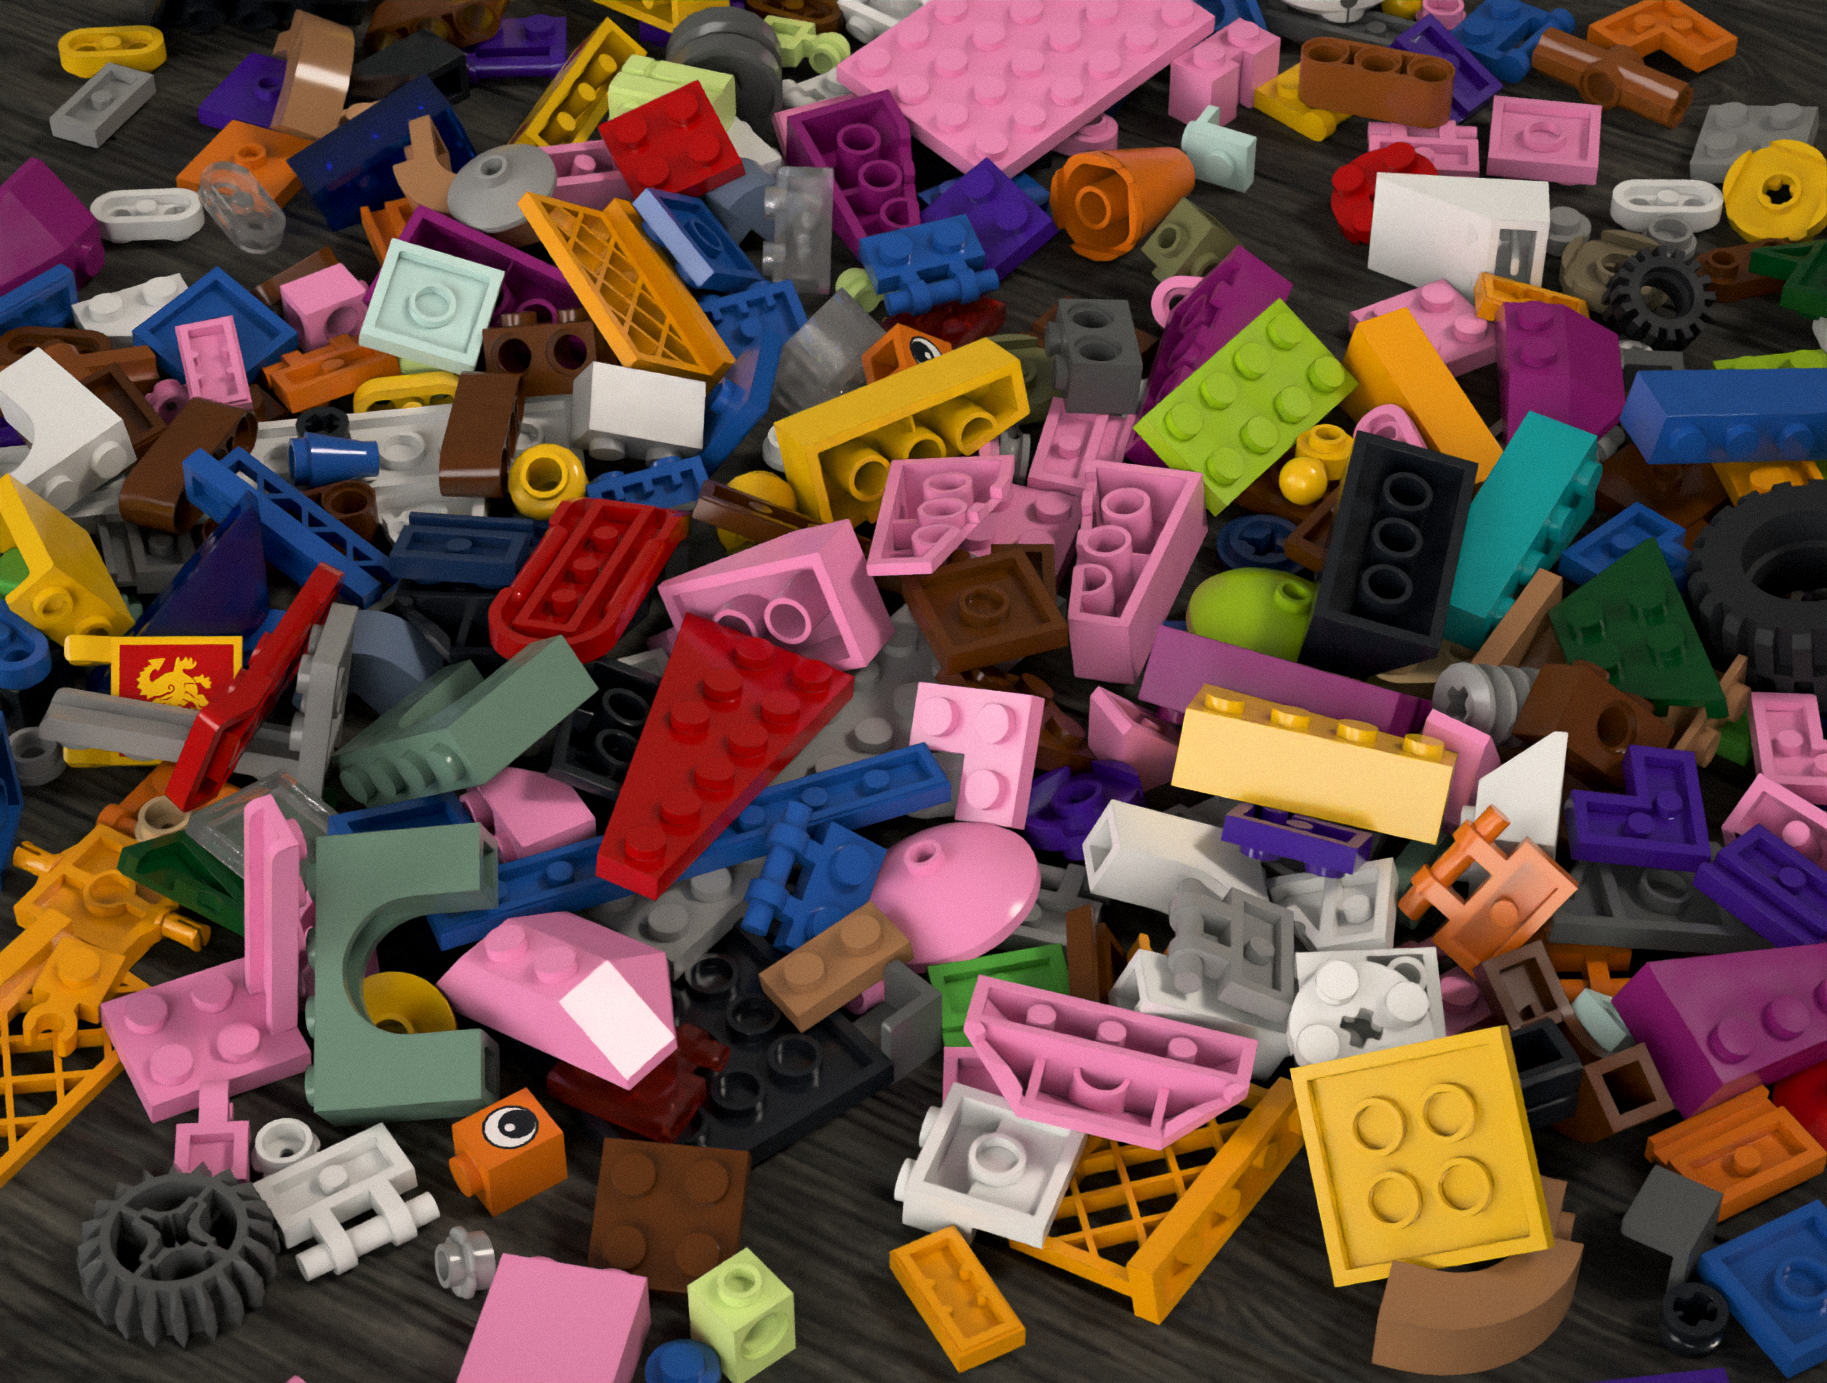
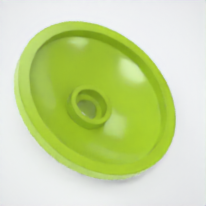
(1253, 610)

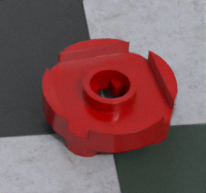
(1356, 184)

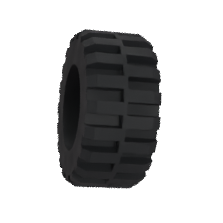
(1735, 582)

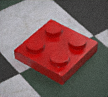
(672, 145)

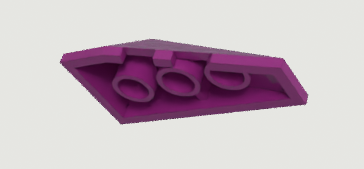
(871, 161)
(44, 227)

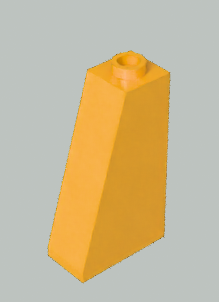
(1403, 369)

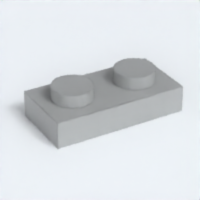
(102, 105)

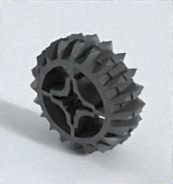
(183, 1275)

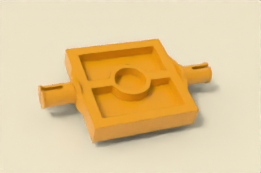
(101, 901)

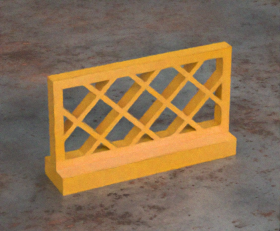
(629, 288)
(19, 969)
(1209, 1206)

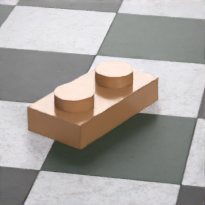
(835, 966)

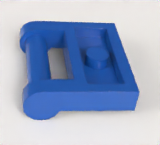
(1500, 26)

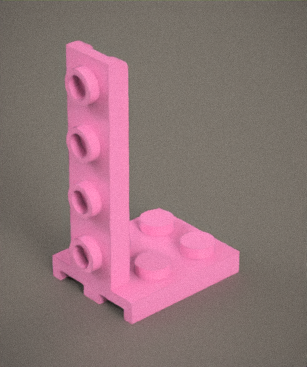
(236, 1016)

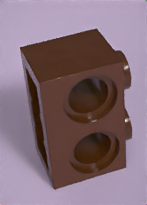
(551, 364)

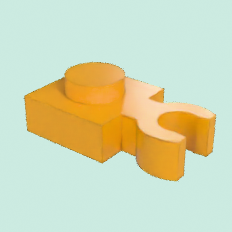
(72, 989)

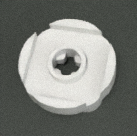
(1350, 992)

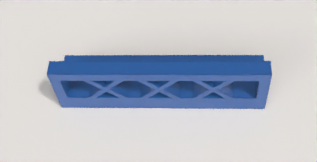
(287, 542)

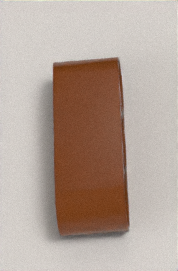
(1376, 82)

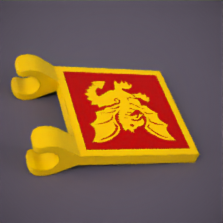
(156, 670)

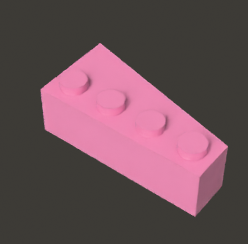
(1131, 561)

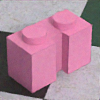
(1223, 72)

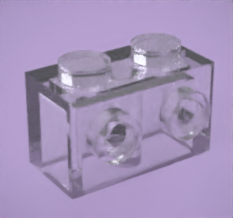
(803, 228)
(825, 354)

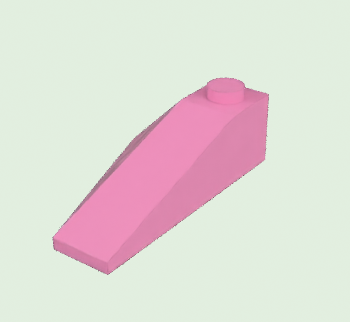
(933, 509)

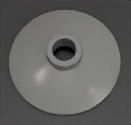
(492, 183)

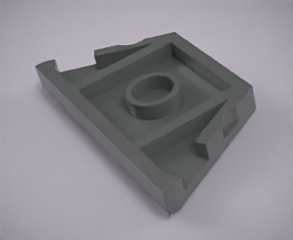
(1648, 911)

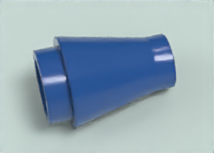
(329, 459)

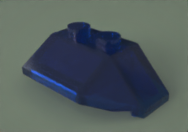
(215, 591)

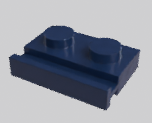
(462, 549)

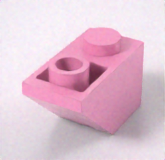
(529, 813)

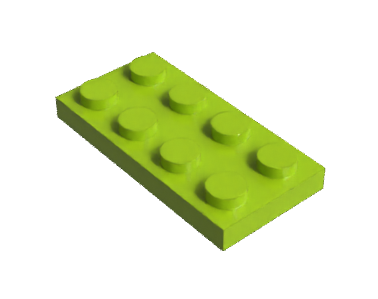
(1247, 404)

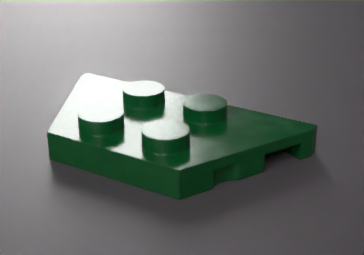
(1640, 634)
(192, 875)

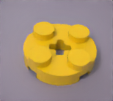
(1755, 173)

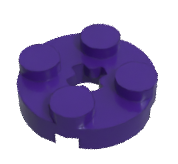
(1068, 806)

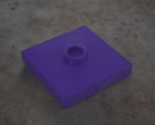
(246, 94)

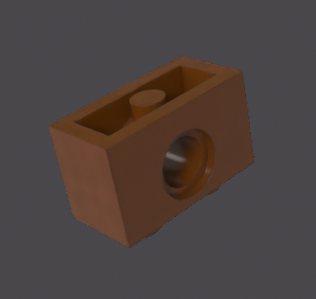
(1597, 720)

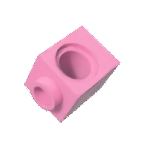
(324, 306)

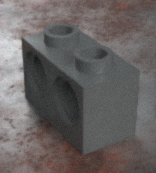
(1094, 356)

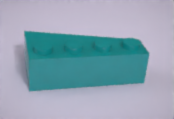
(1521, 522)

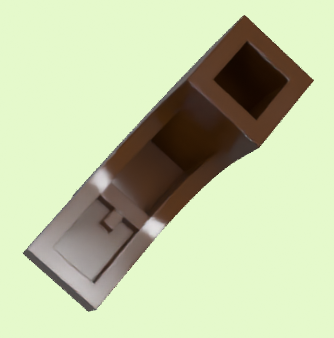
(1614, 1087)

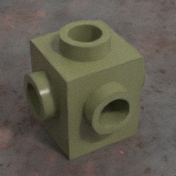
(1188, 243)

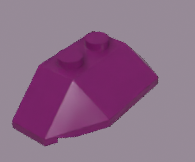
(1557, 368)

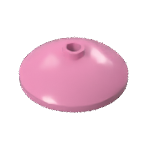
(957, 890)

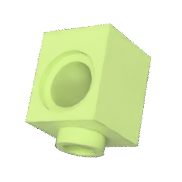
(742, 1315)

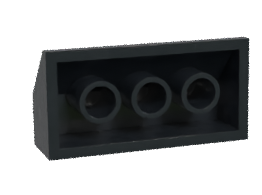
(1388, 558)

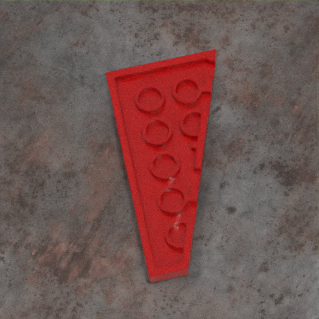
(712, 742)

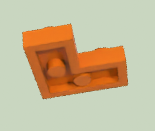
(1667, 27)

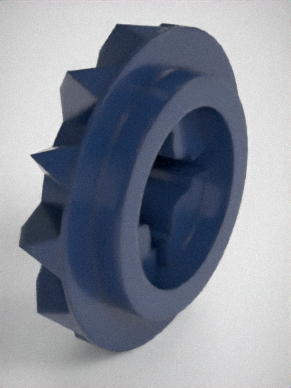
(1253, 535)

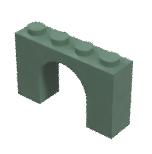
(463, 728)
(361, 893)

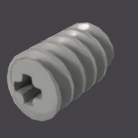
(1485, 698)

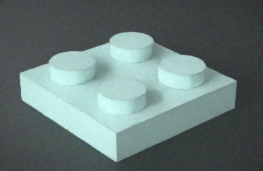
(431, 307)

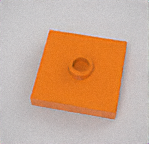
(256, 149)

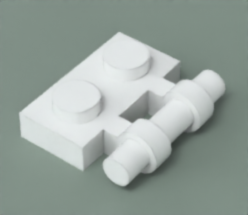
(338, 1185)

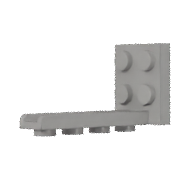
(159, 731)

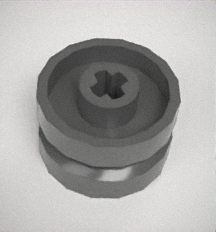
(737, 45)

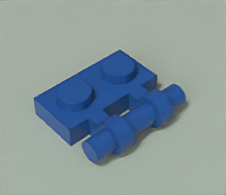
(923, 255)
(1621, 535)
(832, 884)

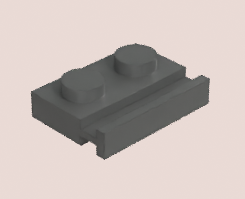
(141, 554)

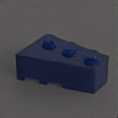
(357, 159)

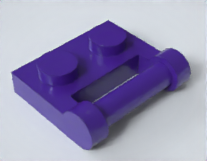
(520, 49)

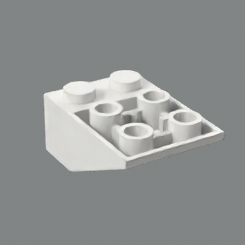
(1458, 228)

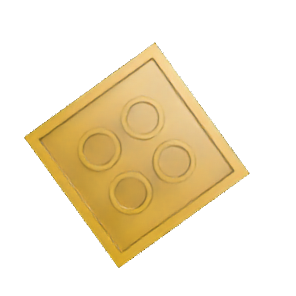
(1422, 1156)

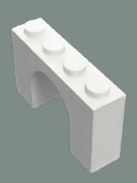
(71, 430)
(1141, 860)

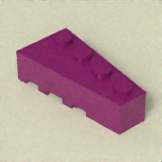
(1201, 326)

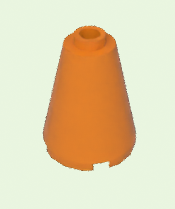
(1117, 197)

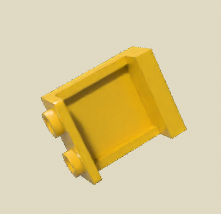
(67, 578)

